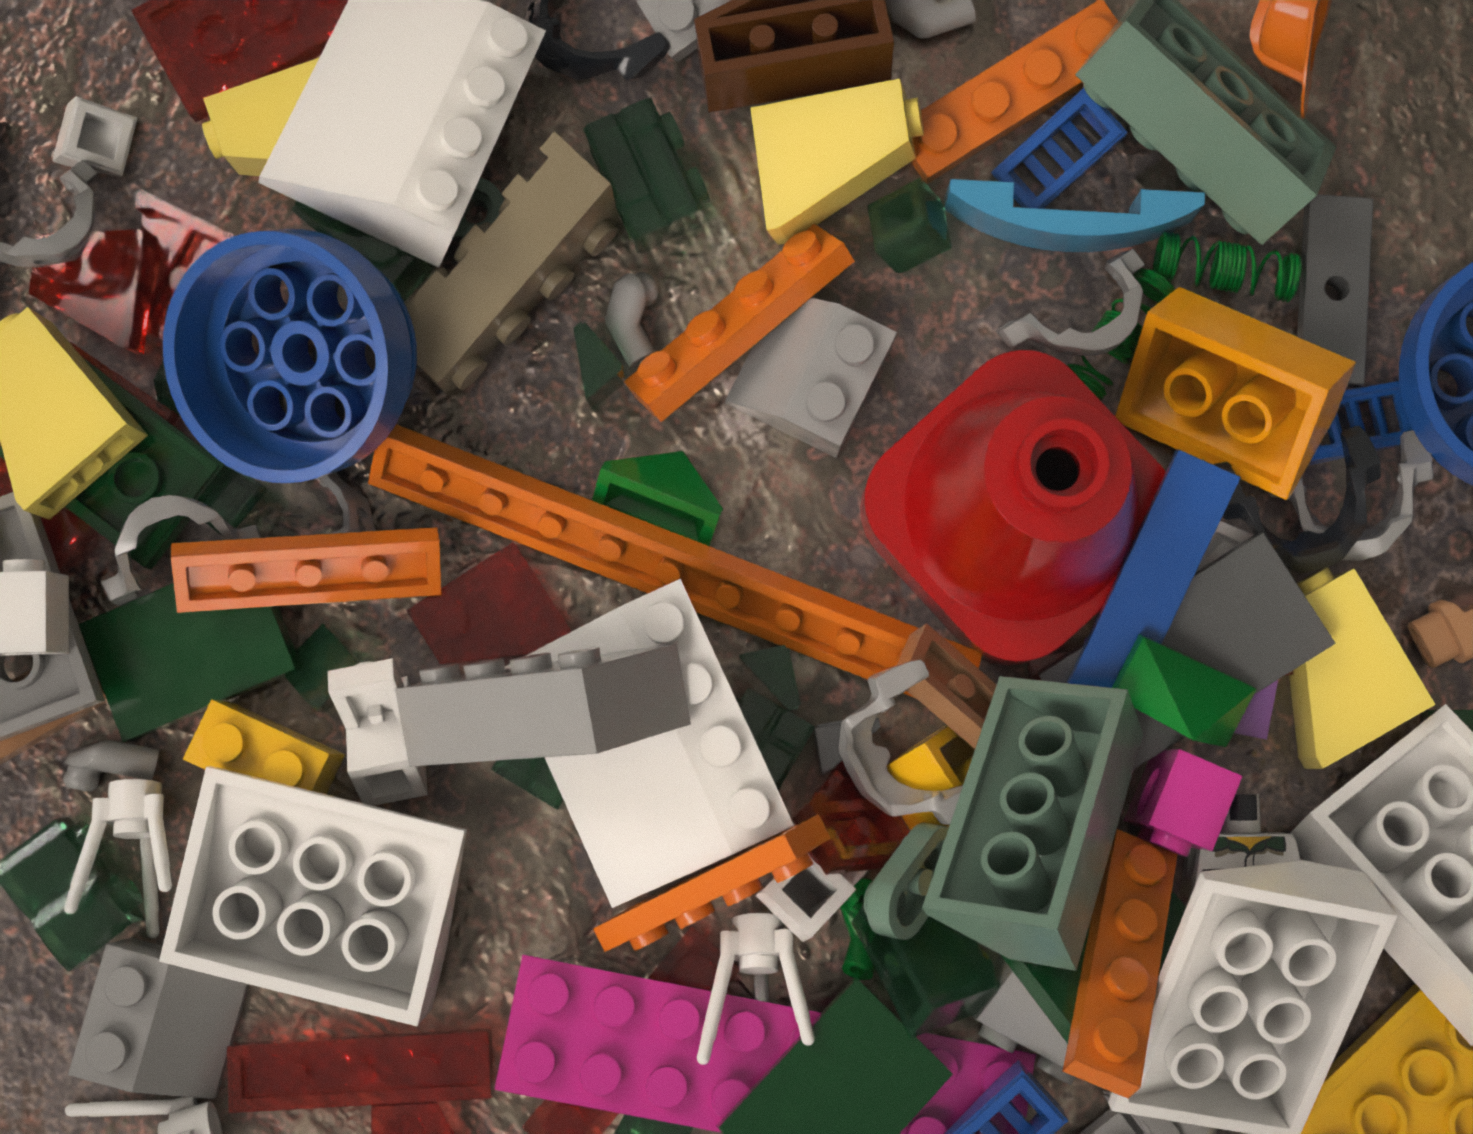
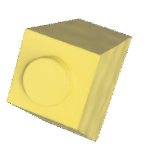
(252, 117)
(830, 151)
(55, 416)
(1356, 685)

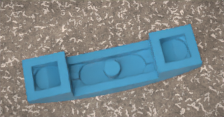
(990, 210)

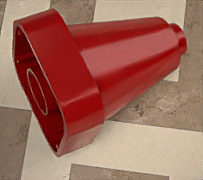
(1011, 506)

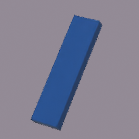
(1157, 566)

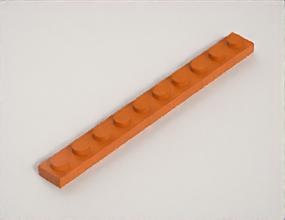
(640, 554)

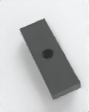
(1336, 255)

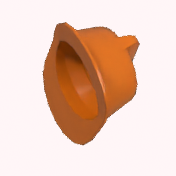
(1287, 36)

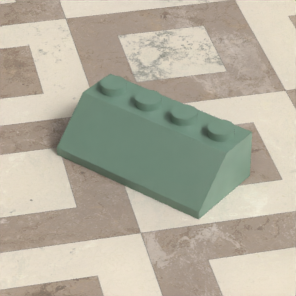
(1208, 116)
(1037, 819)

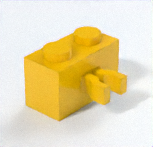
(261, 748)

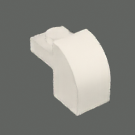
(374, 732)
(808, 898)

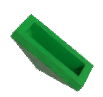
(662, 492)
(1184, 692)

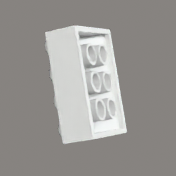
(403, 117)
(678, 795)
(1413, 837)
(315, 896)
(1259, 995)

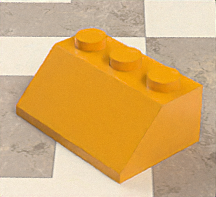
(1232, 390)

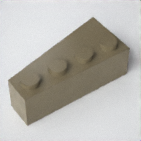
(511, 265)

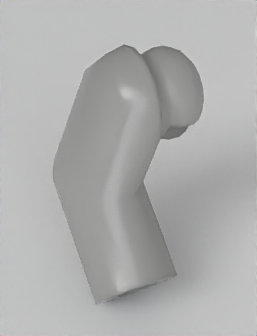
(931, 17)
(625, 312)
(110, 757)

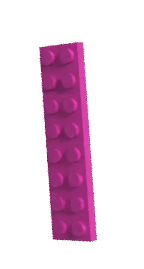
(636, 1042)

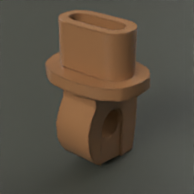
(1444, 633)

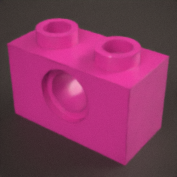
(1182, 801)

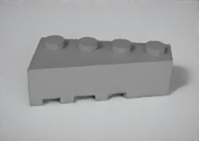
(542, 705)

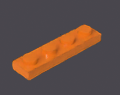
(1008, 93)
(738, 321)
(306, 569)
(732, 879)
(1121, 967)

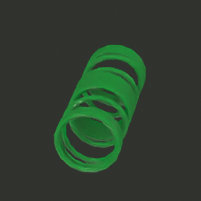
(1227, 266)
(1128, 346)

